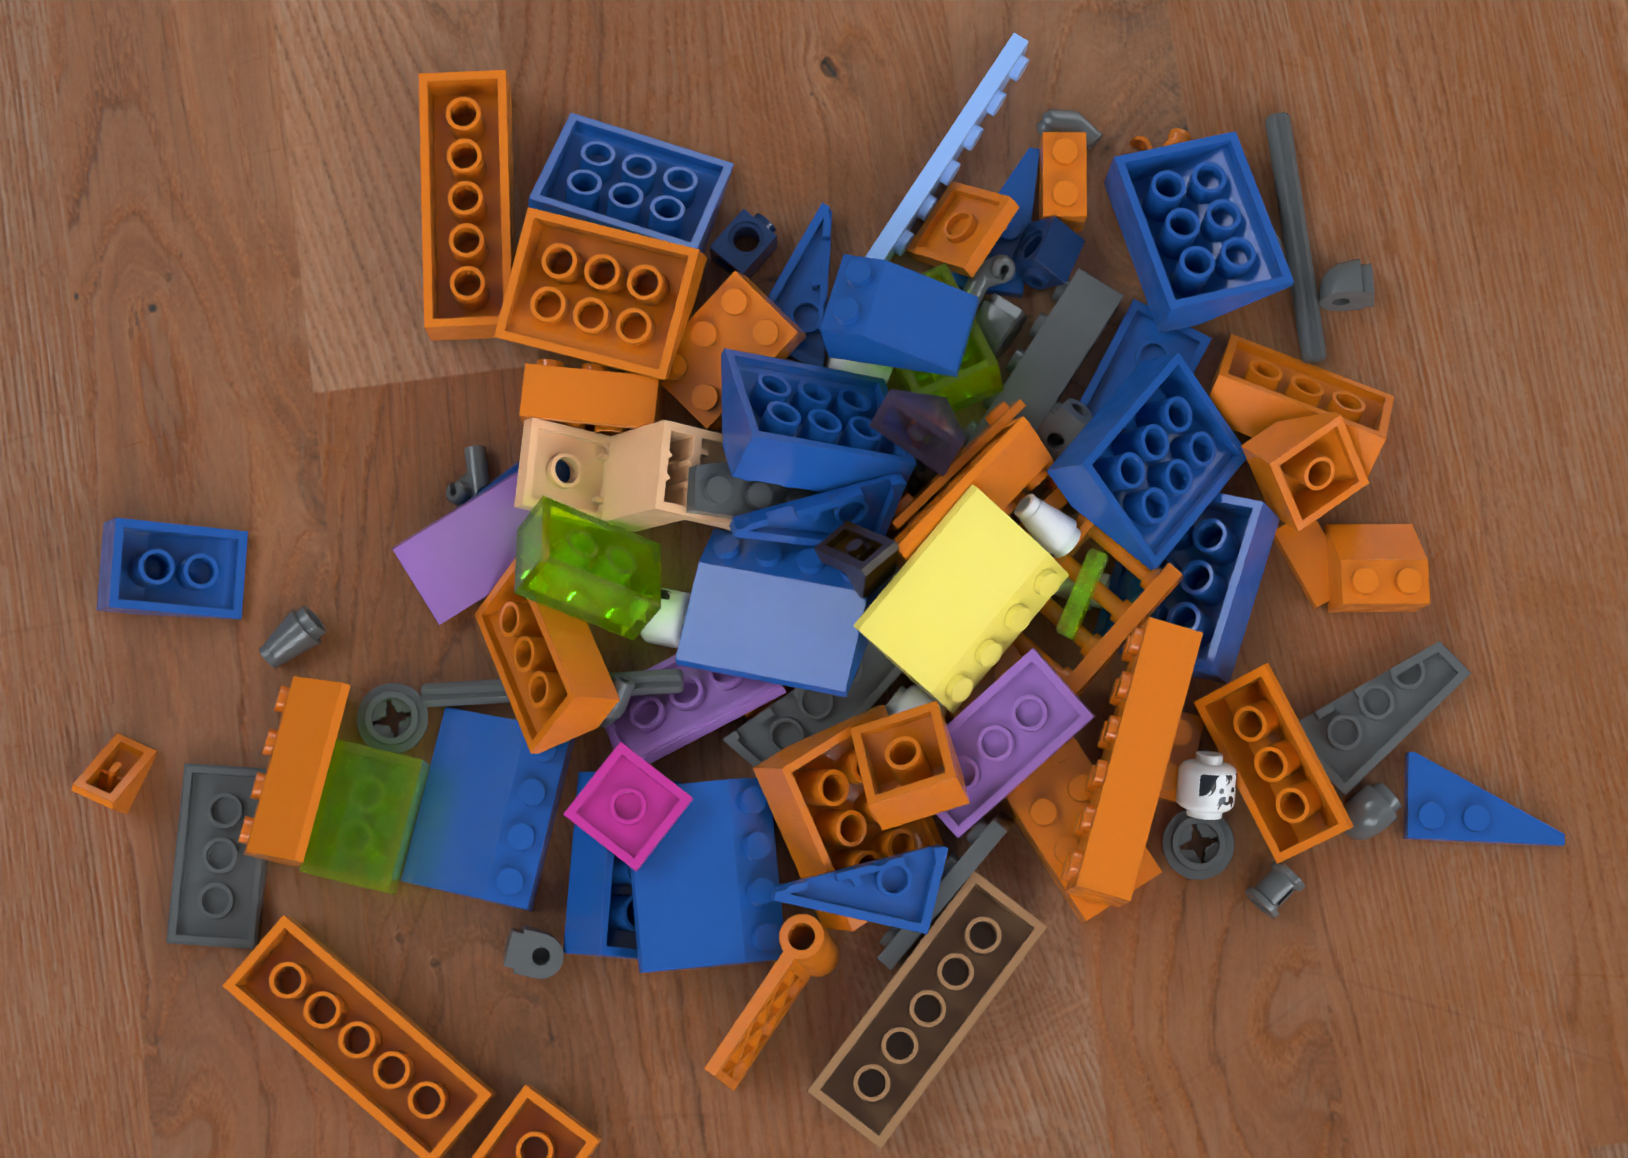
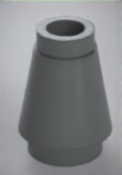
(293, 636)

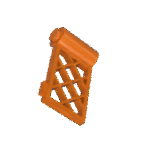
(806, 953)

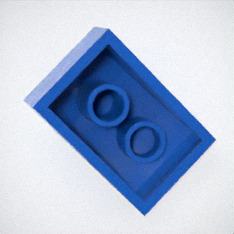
(896, 318)
(171, 569)

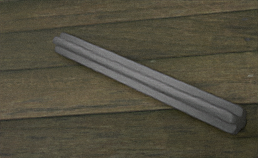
(1296, 238)
(493, 691)

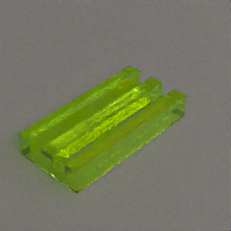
(1082, 594)

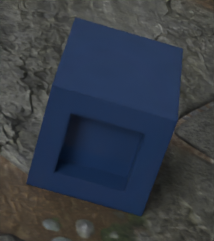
(744, 225)
(1047, 253)

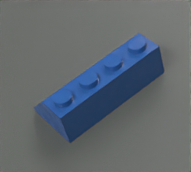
(599, 898)

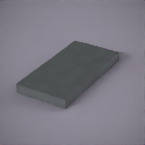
(214, 885)

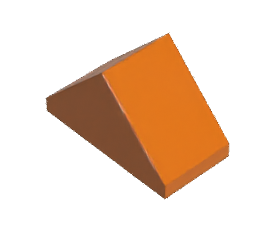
(116, 773)

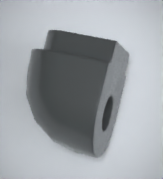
(1347, 286)
(999, 323)
(1063, 425)
(1371, 811)
(532, 952)

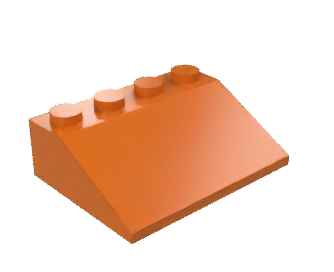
(600, 293)
(825, 811)

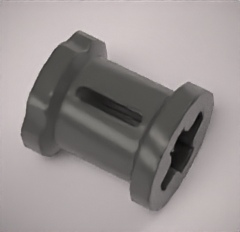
(1274, 889)

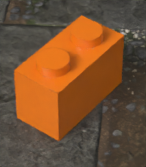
(1063, 178)

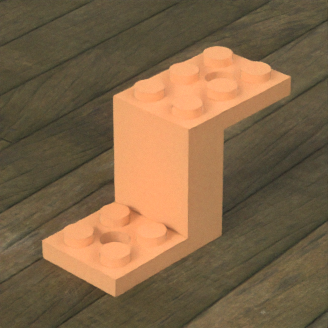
(621, 478)

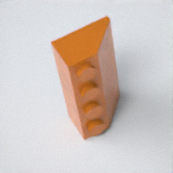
(1265, 386)
(1000, 470)
(545, 666)
(1273, 763)
(295, 771)

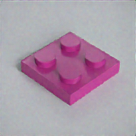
(628, 806)

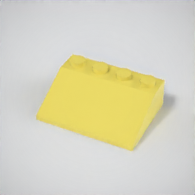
(961, 599)

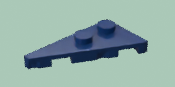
(1021, 189)
(804, 287)
(817, 516)
(1455, 810)
(885, 891)

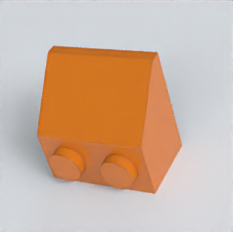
(1305, 467)
(1376, 568)
(909, 766)

